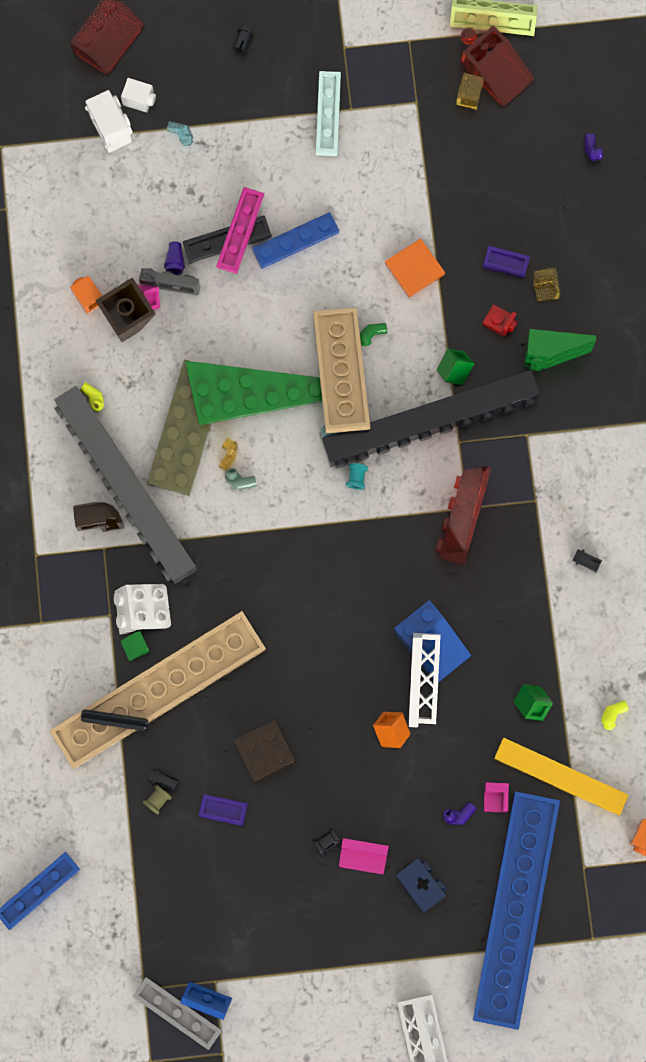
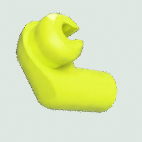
(95, 397)
(611, 712)

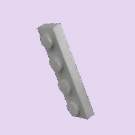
(177, 1014)

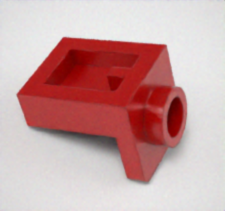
(500, 321)

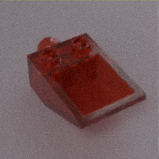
(501, 68)

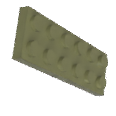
(180, 443)

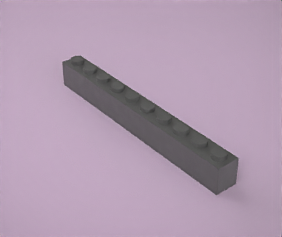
(125, 485)

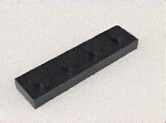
(212, 243)

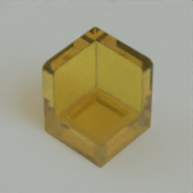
(469, 91)
(546, 285)

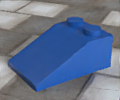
(430, 621)

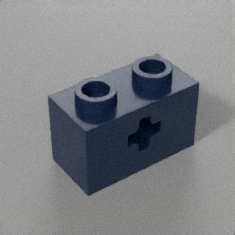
(408, 878)

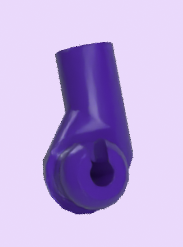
(590, 148)
(459, 817)

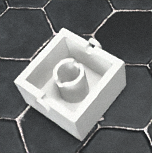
(109, 120)

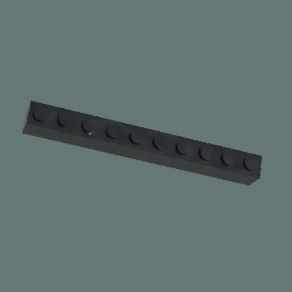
(432, 418)

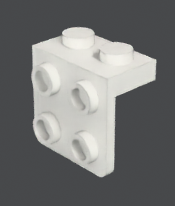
(142, 607)

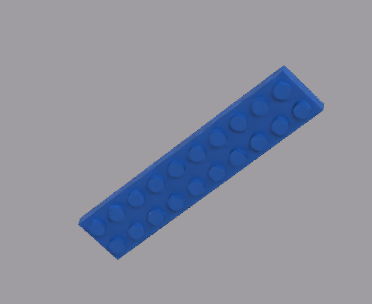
(516, 910)

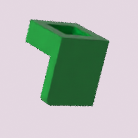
(455, 366)
(533, 702)

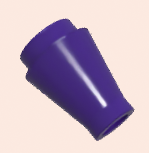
(174, 259)

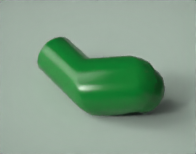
(371, 330)

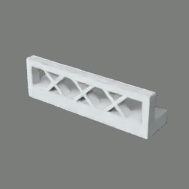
(416, 673)
(427, 1024)

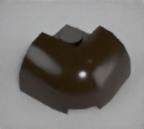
(97, 515)

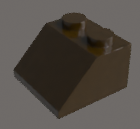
(126, 309)

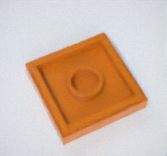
(414, 268)

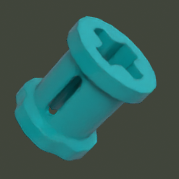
(356, 476)

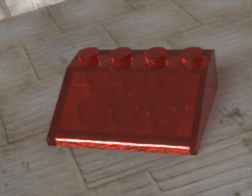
(464, 514)

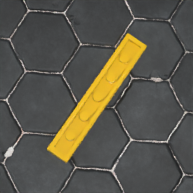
(561, 776)

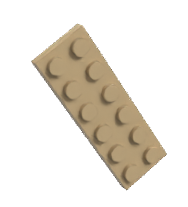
(341, 370)

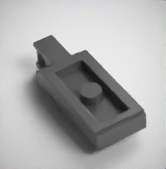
(169, 281)

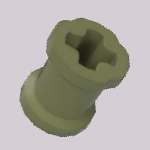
(157, 799)

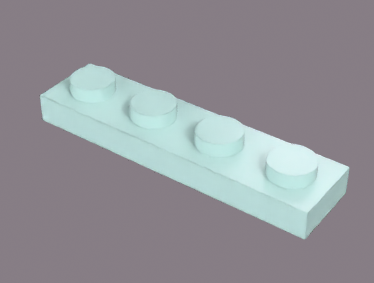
(328, 113)

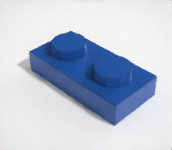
(206, 1000)

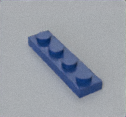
(295, 240)
(38, 890)

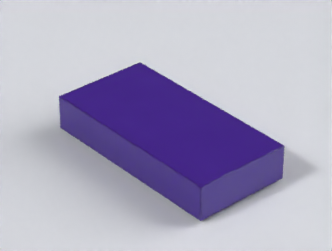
(506, 261)
(223, 809)

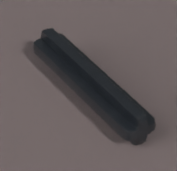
(115, 720)

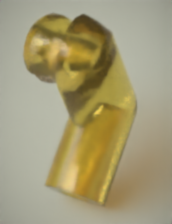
(231, 454)

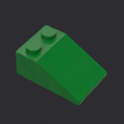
(552, 348)

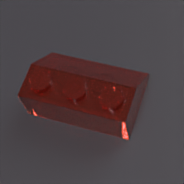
(106, 35)

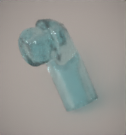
(183, 131)

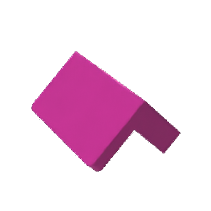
(363, 856)

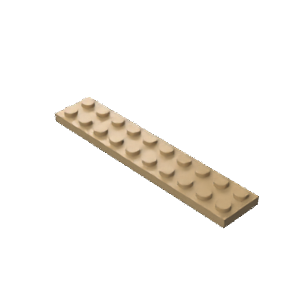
(161, 687)

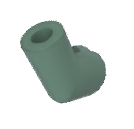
(238, 481)

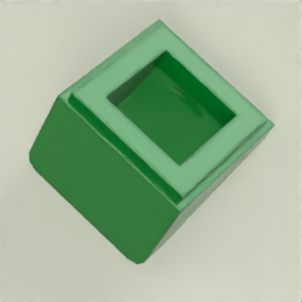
(135, 646)

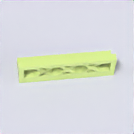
(505, 16)

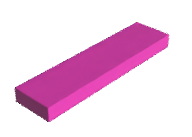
(240, 230)

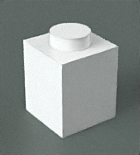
(138, 95)

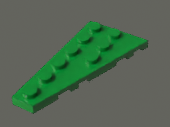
(238, 392)

